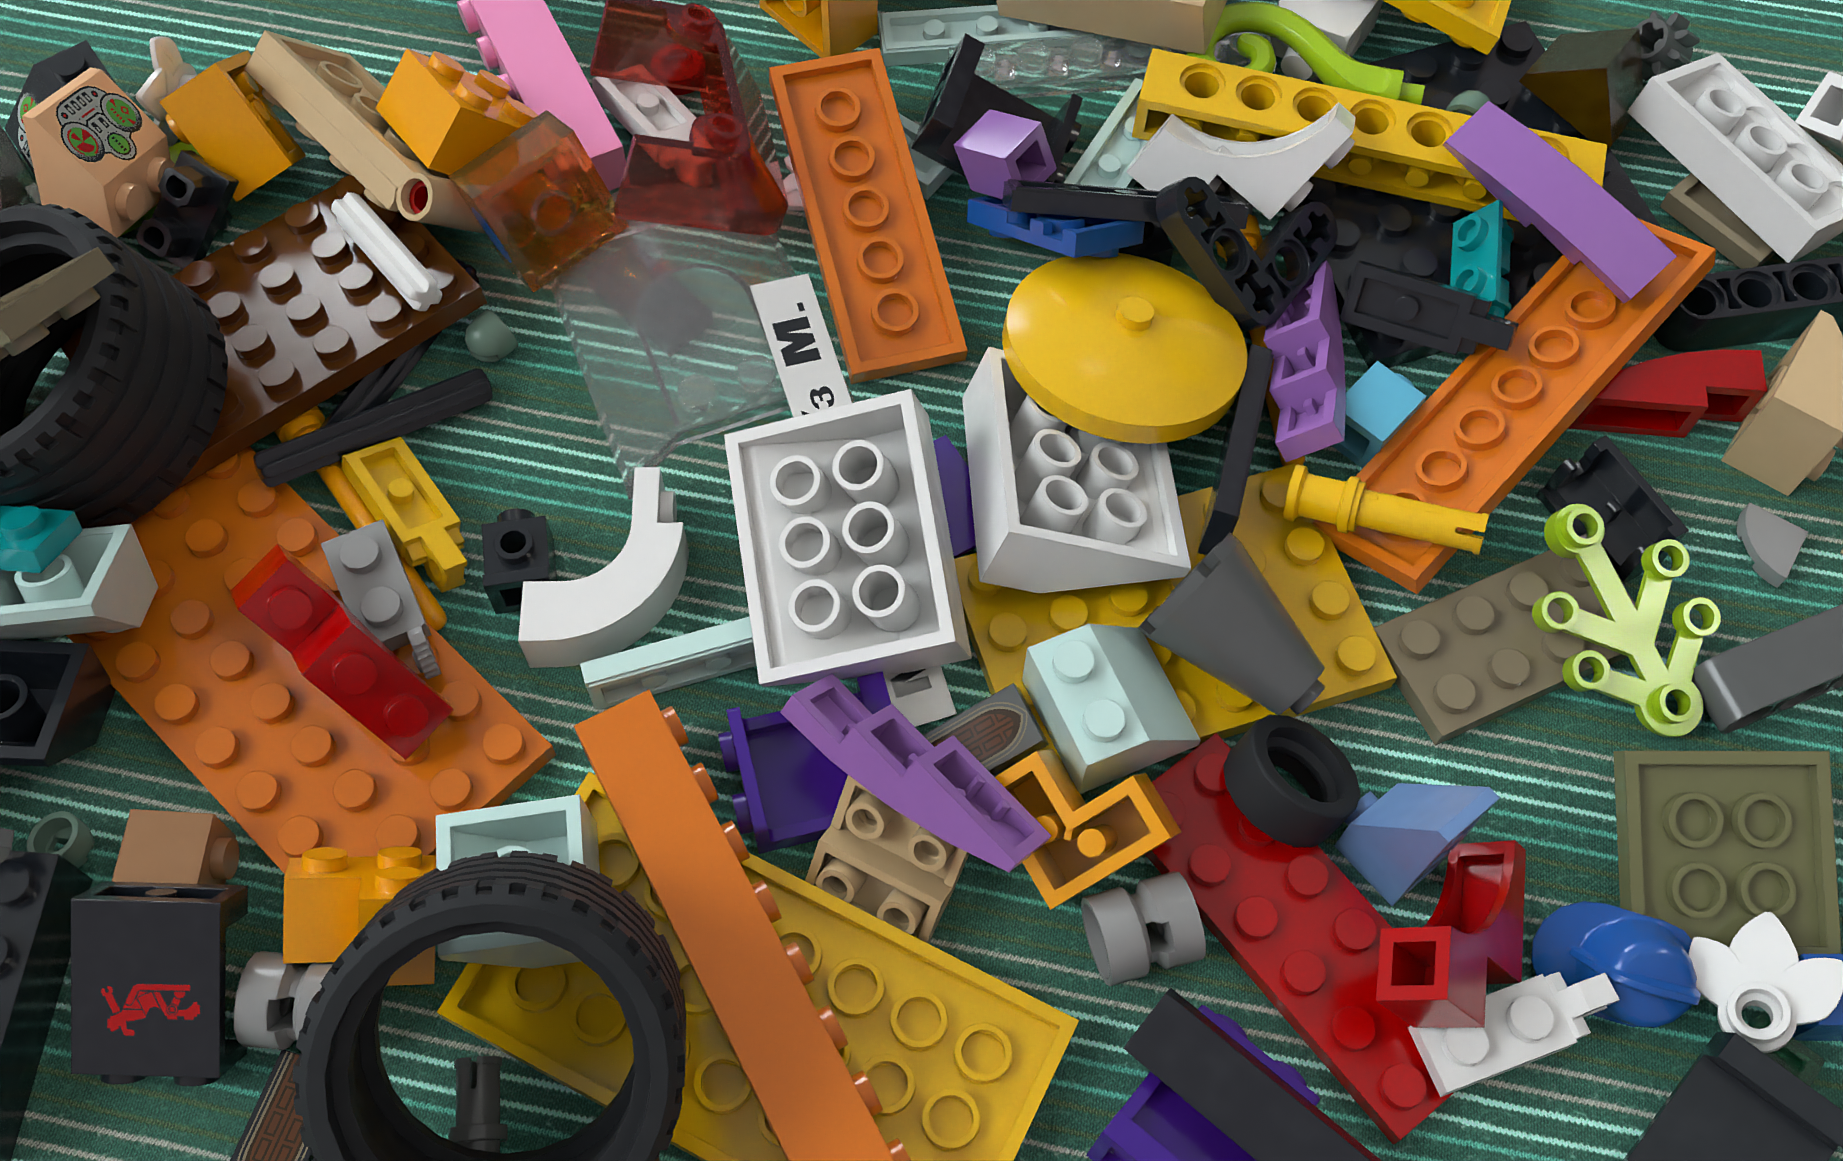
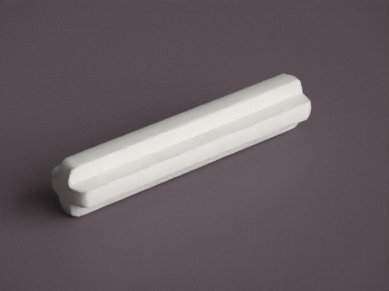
(386, 252)

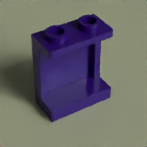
(785, 777)
(1165, 1127)

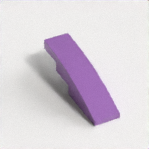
(1559, 200)
(1309, 369)
(931, 785)

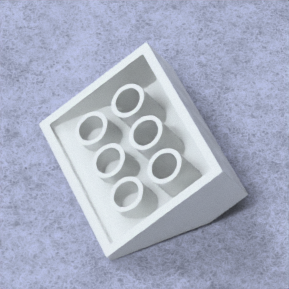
(1060, 502)
(846, 543)

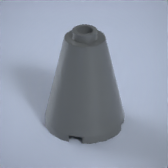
(1238, 631)

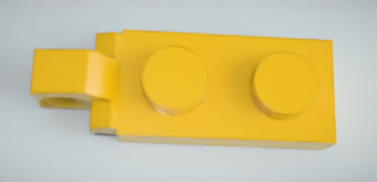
(412, 508)

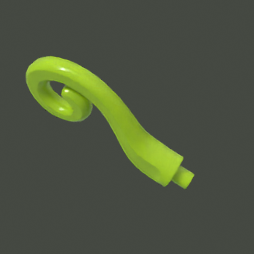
(1311, 44)

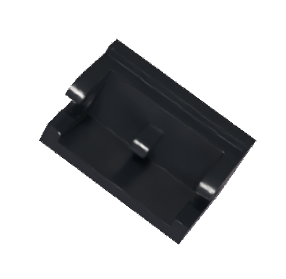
(1625, 501)

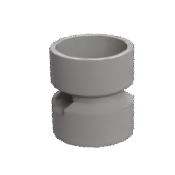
(1122, 941)
(274, 1000)

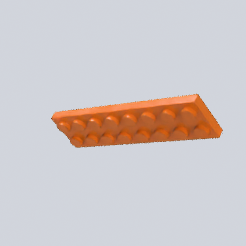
(1512, 405)

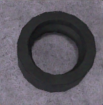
(1271, 801)

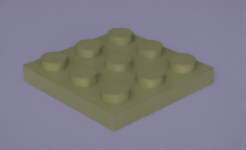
(1729, 838)

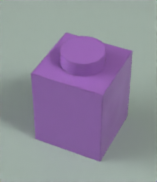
(1004, 149)

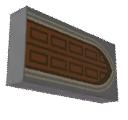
(995, 730)

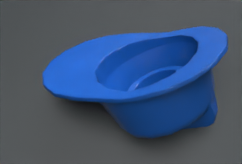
(1637, 952)

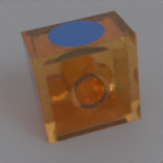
(539, 200)

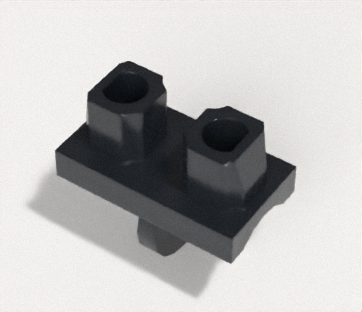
(188, 211)

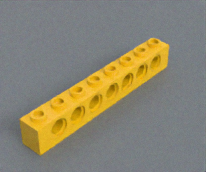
(1395, 141)

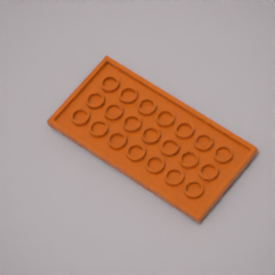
(261, 733)

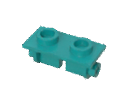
(1483, 255)

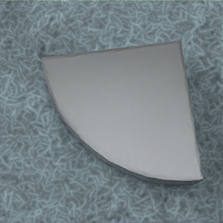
(1769, 542)

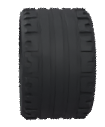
(135, 393)
(340, 1074)

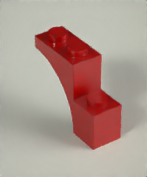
(339, 652)
(1472, 939)

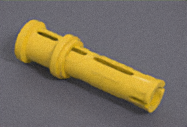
(1352, 505)

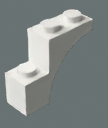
(1263, 172)

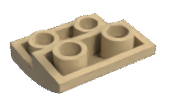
(886, 863)

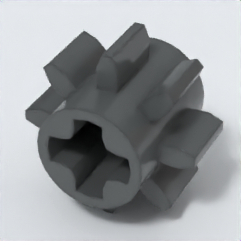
(1665, 43)

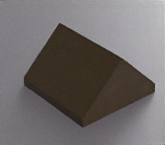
(1590, 80)

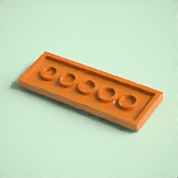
(866, 216)

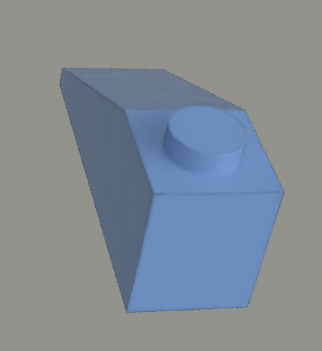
(1410, 832)

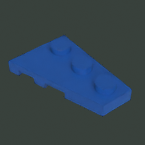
(1059, 233)

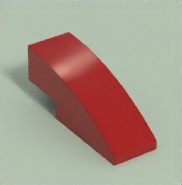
(1676, 391)

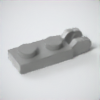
(379, 591)

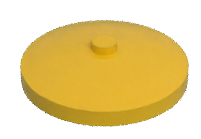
(1124, 348)

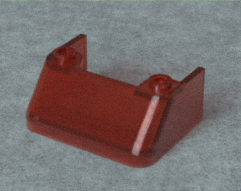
(729, 166)

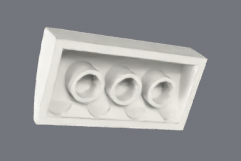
(1746, 153)

